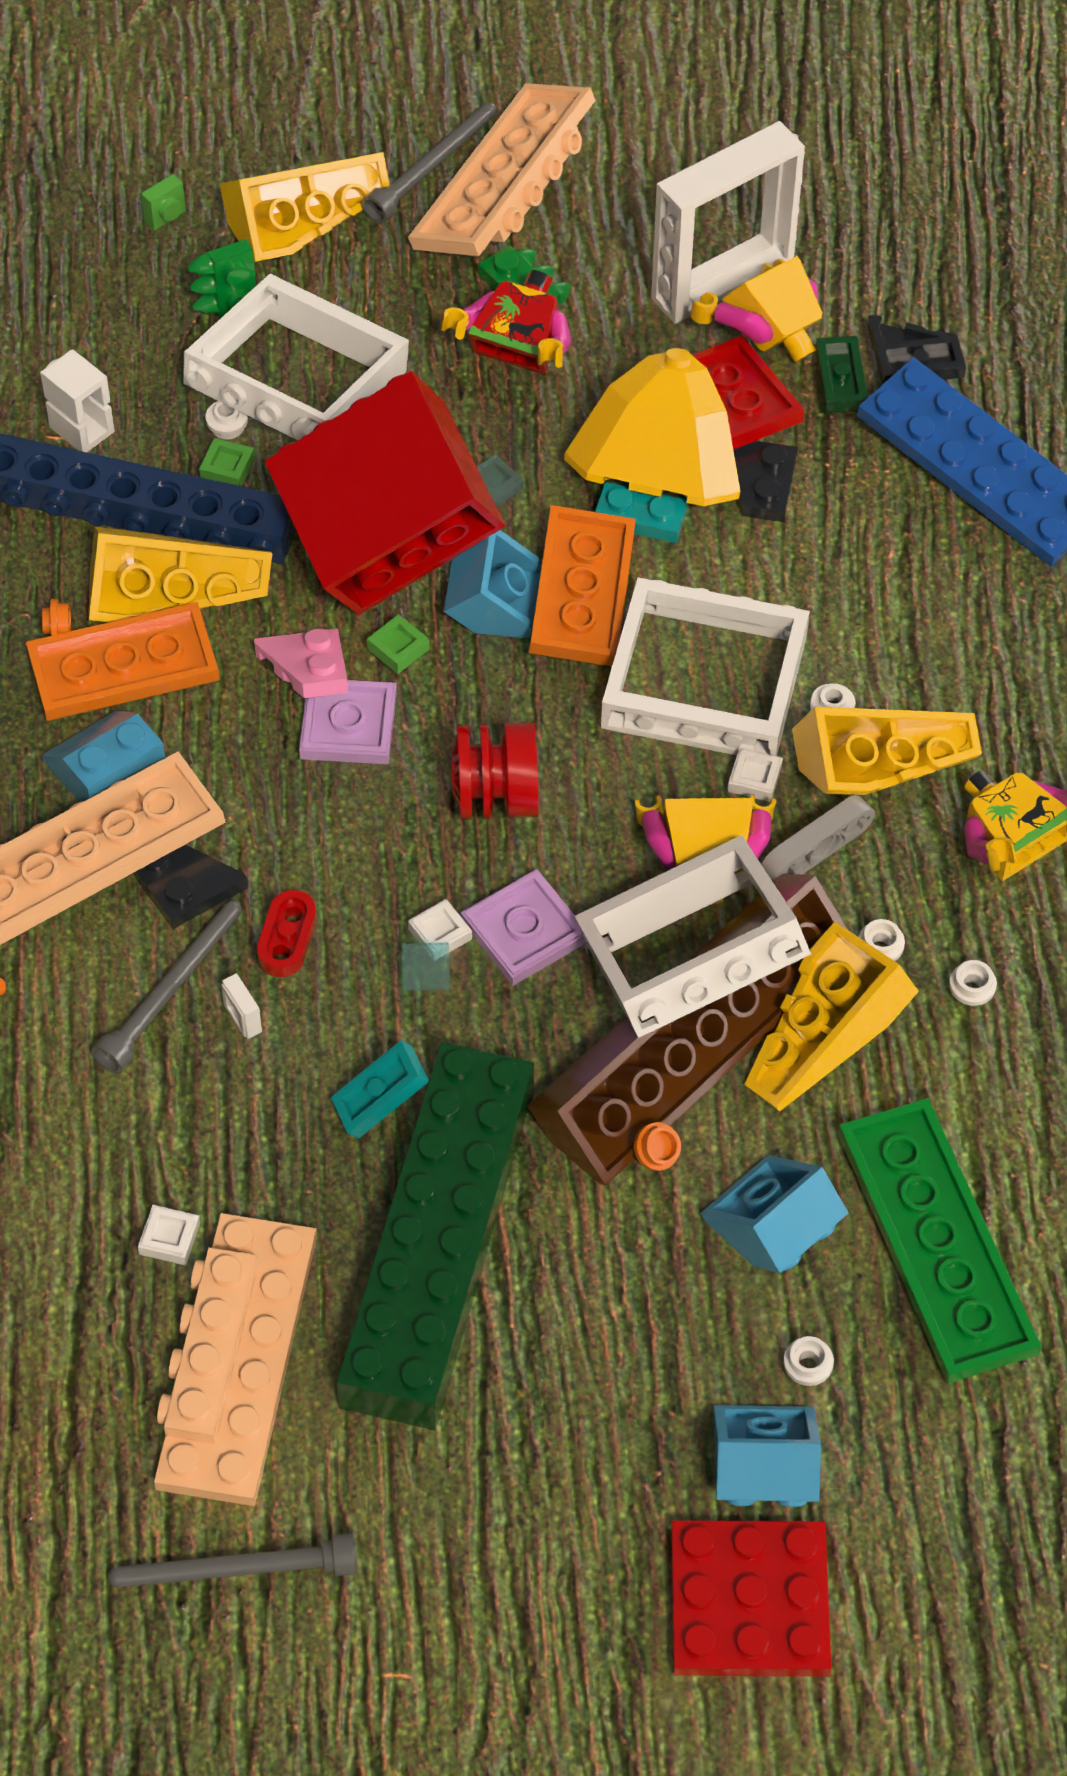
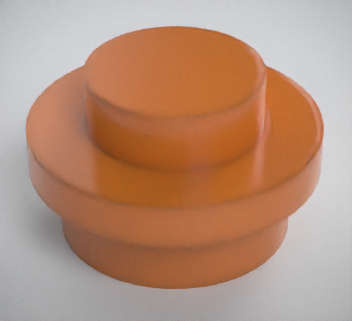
(56, 618)
(657, 1146)

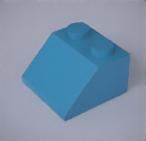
(494, 587)
(104, 754)
(777, 1212)
(766, 1454)

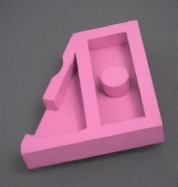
(307, 660)

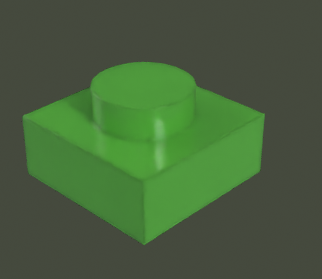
(163, 202)
(227, 462)
(398, 644)

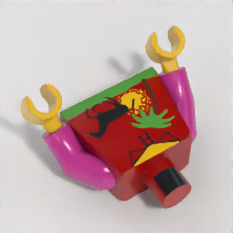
(515, 324)

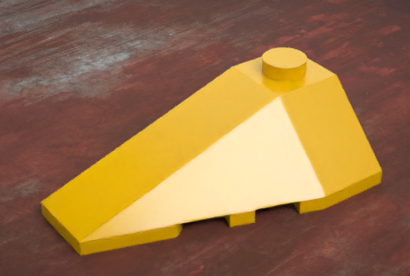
(297, 205)
(155, 572)
(879, 748)
(838, 1006)

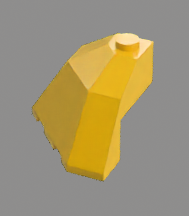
(660, 432)

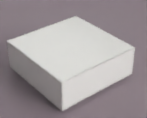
(755, 774)
(440, 925)
(241, 1006)
(169, 1235)

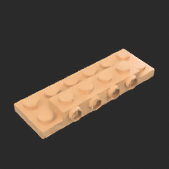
(506, 171)
(101, 842)
(233, 1359)

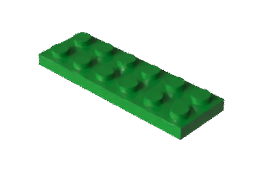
(939, 1241)

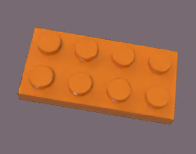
(582, 586)
(122, 661)

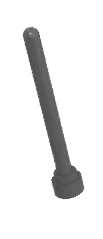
(383, 202)
(115, 1049)
(333, 1555)

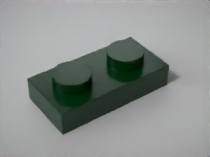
(841, 373)

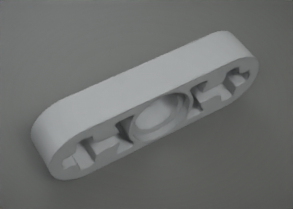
(820, 838)

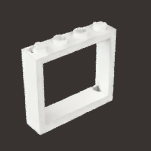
(769, 151)
(310, 317)
(695, 724)
(672, 898)

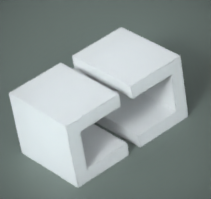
(77, 401)

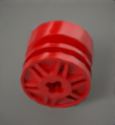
(496, 770)

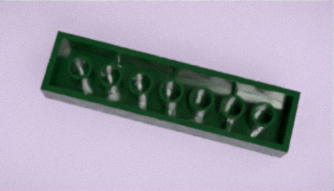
(436, 1237)

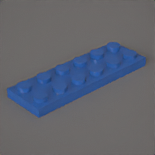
(973, 457)

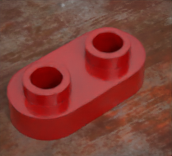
(286, 936)

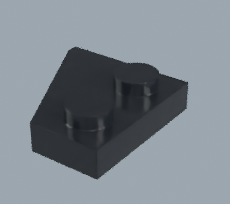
(897, 346)
(765, 479)
(188, 884)

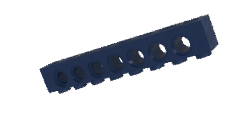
(141, 497)

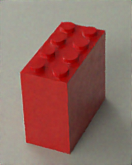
(384, 493)

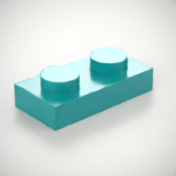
(654, 515)
(379, 1089)

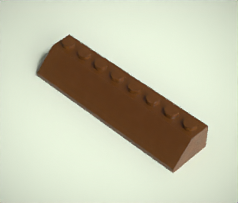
(656, 1078)

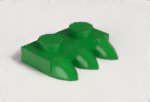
(514, 267)
(225, 277)

